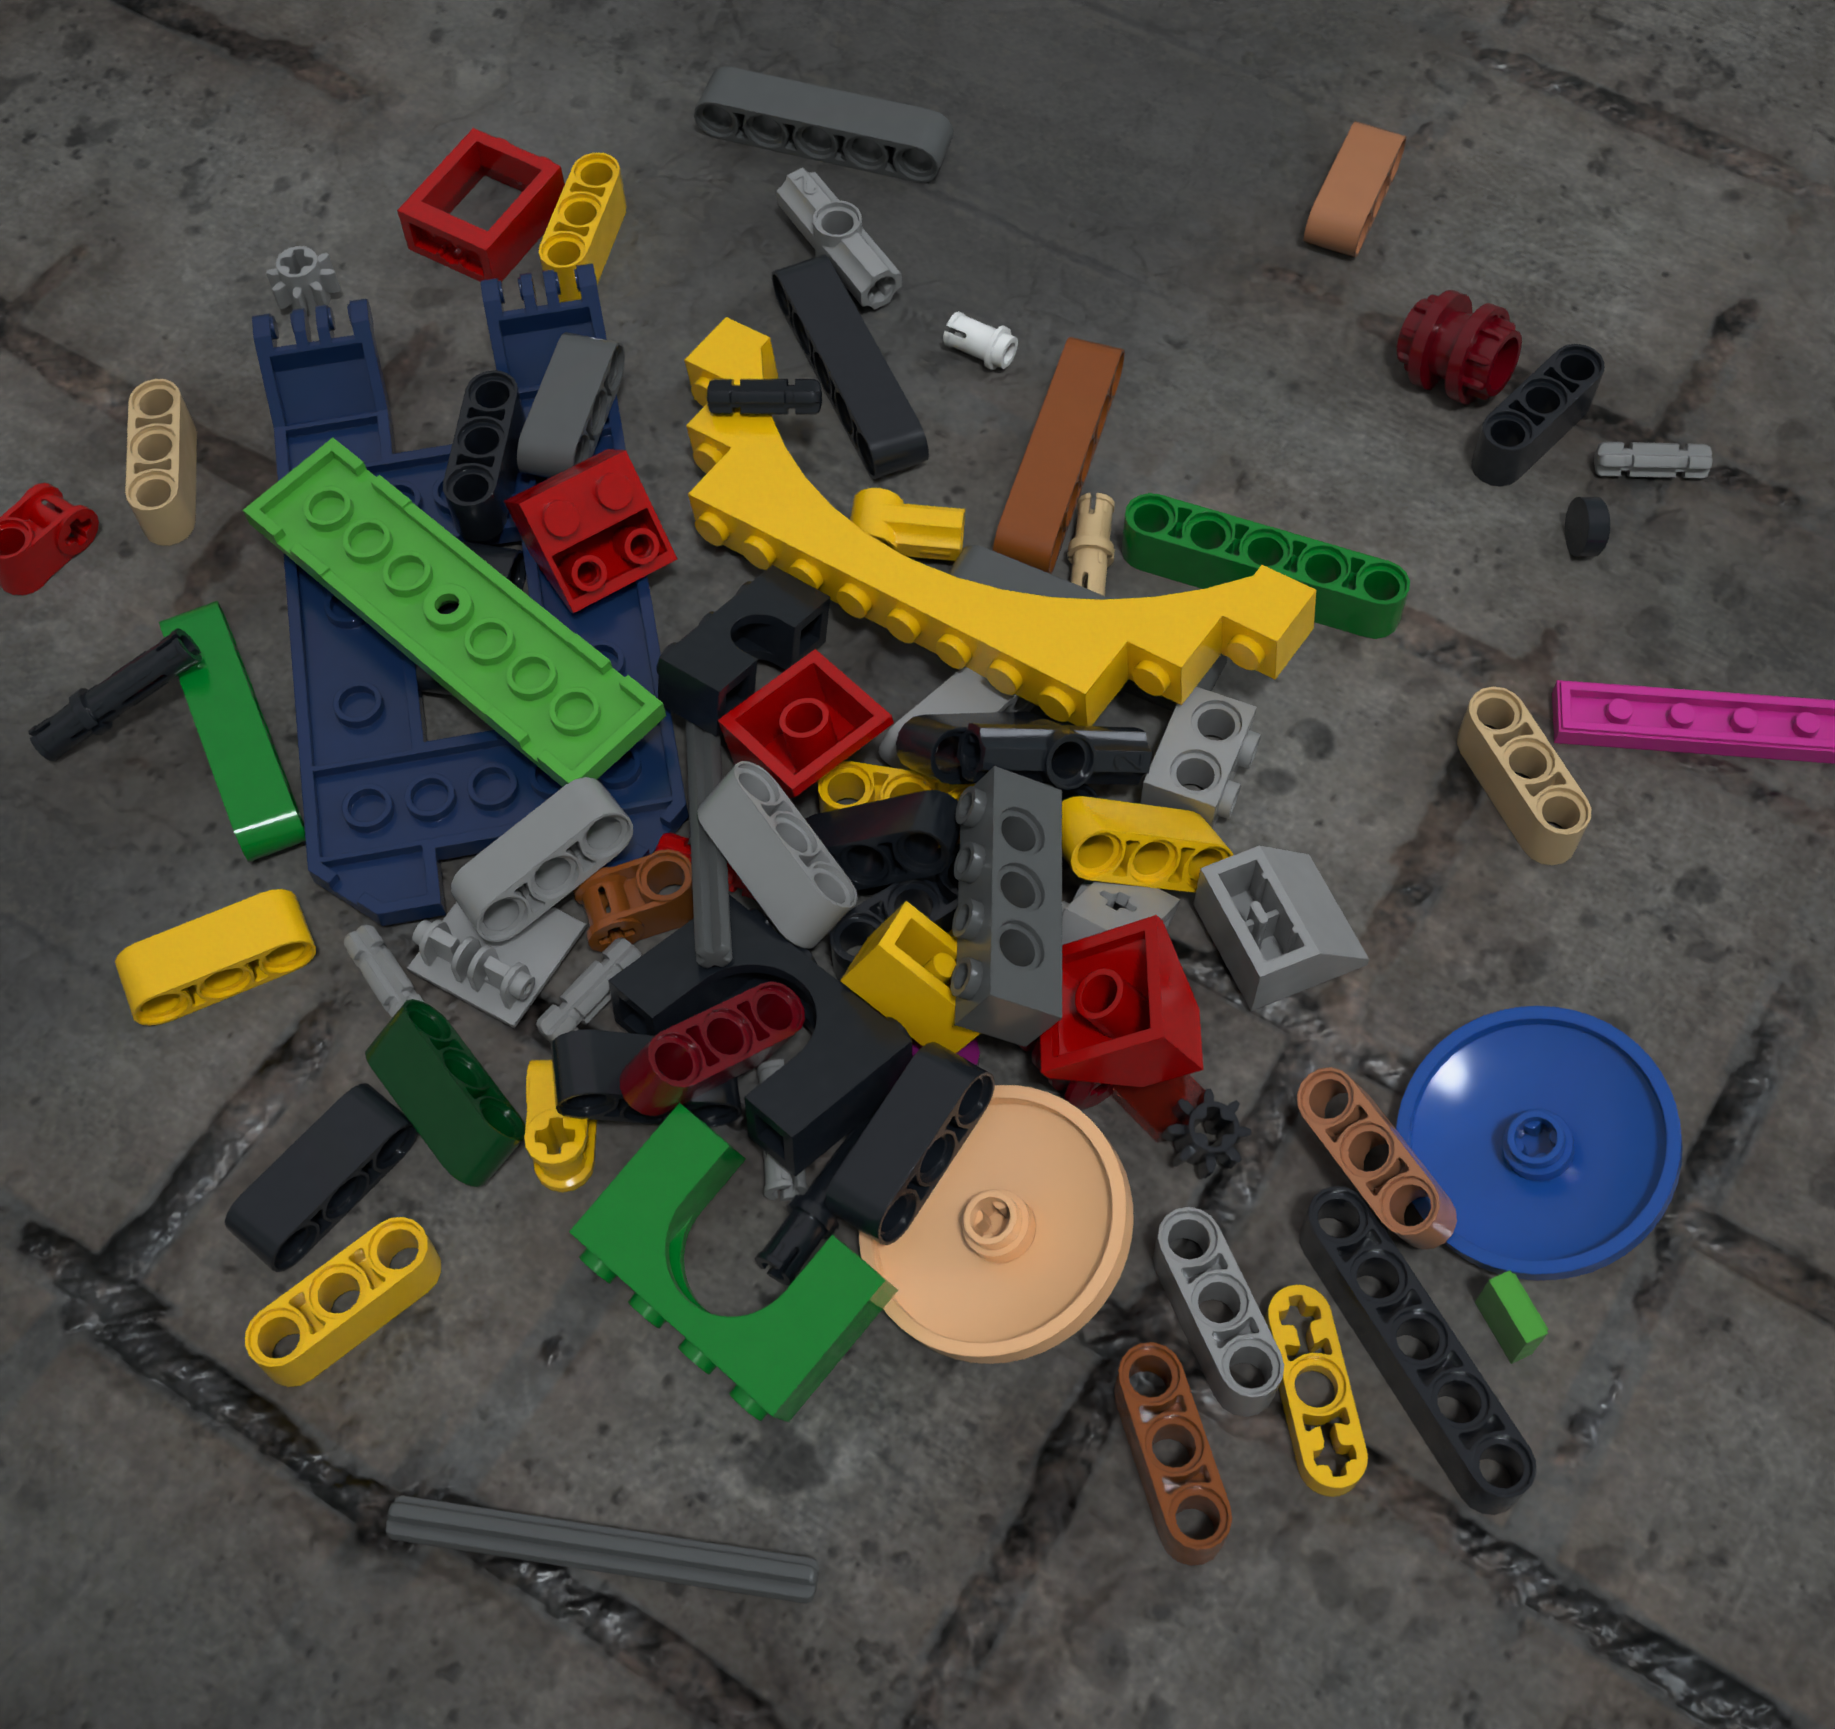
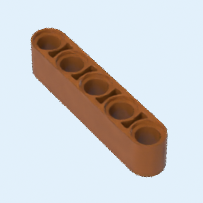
(1059, 454)

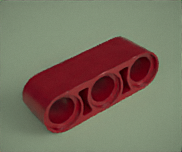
(711, 1048)

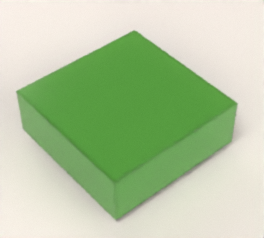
(1511, 1316)

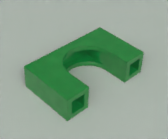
(641, 1237)

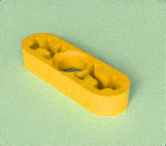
(1345, 1437)

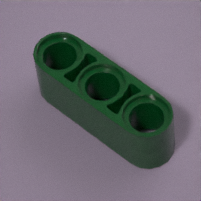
(445, 1093)

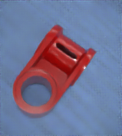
(37, 539)

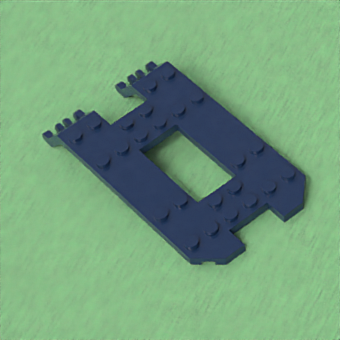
(372, 786)

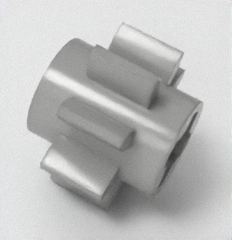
(303, 279)

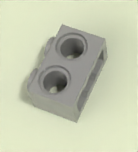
(1193, 759)

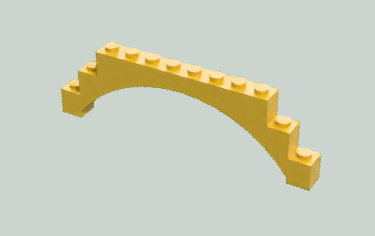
(1046, 649)

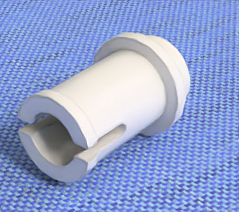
(987, 343)

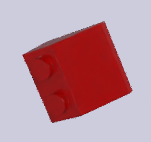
(803, 723)

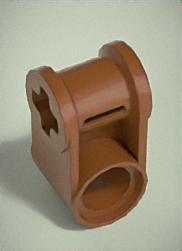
(635, 900)

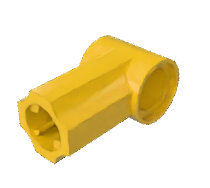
(909, 528)

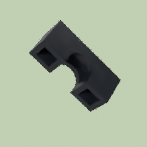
(717, 661)

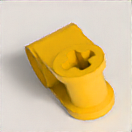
(550, 1130)

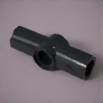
(1083, 755)

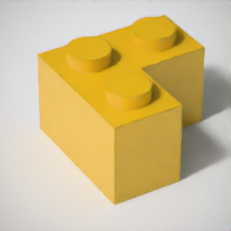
(908, 976)

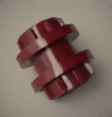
(1466, 349)

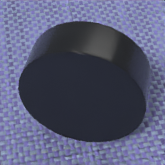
(1587, 526)

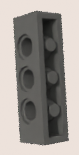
(1008, 908)

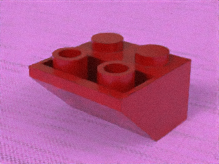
(591, 529)

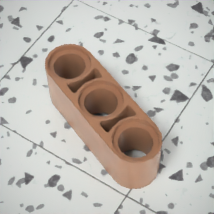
(1354, 189)
(1401, 1176)

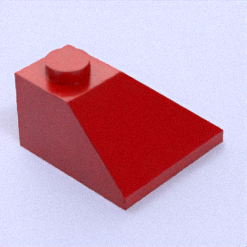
(1124, 1011)

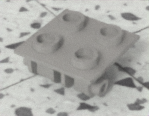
(493, 975)

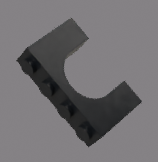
(822, 1089)

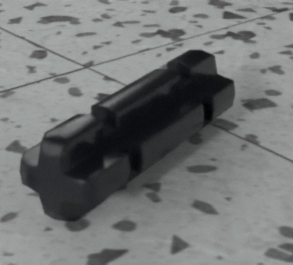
(764, 396)

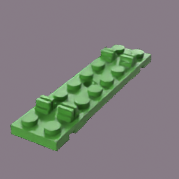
(493, 653)

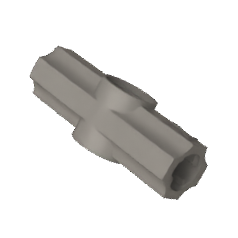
(837, 232)

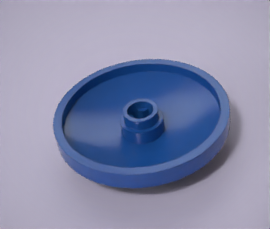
(1544, 1140)

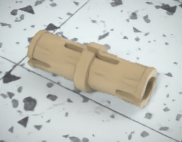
(1091, 548)

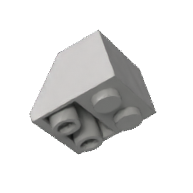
(1275, 923)

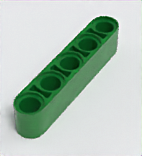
(1217, 548)
(236, 737)

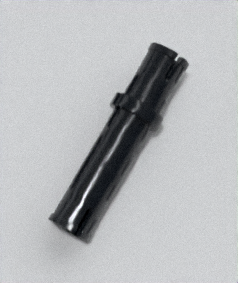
(97, 708)
(807, 1220)

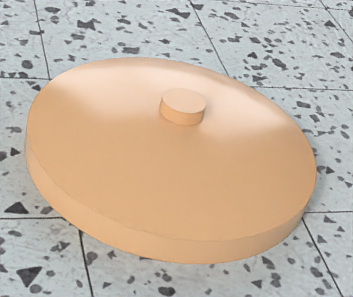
(1013, 1236)

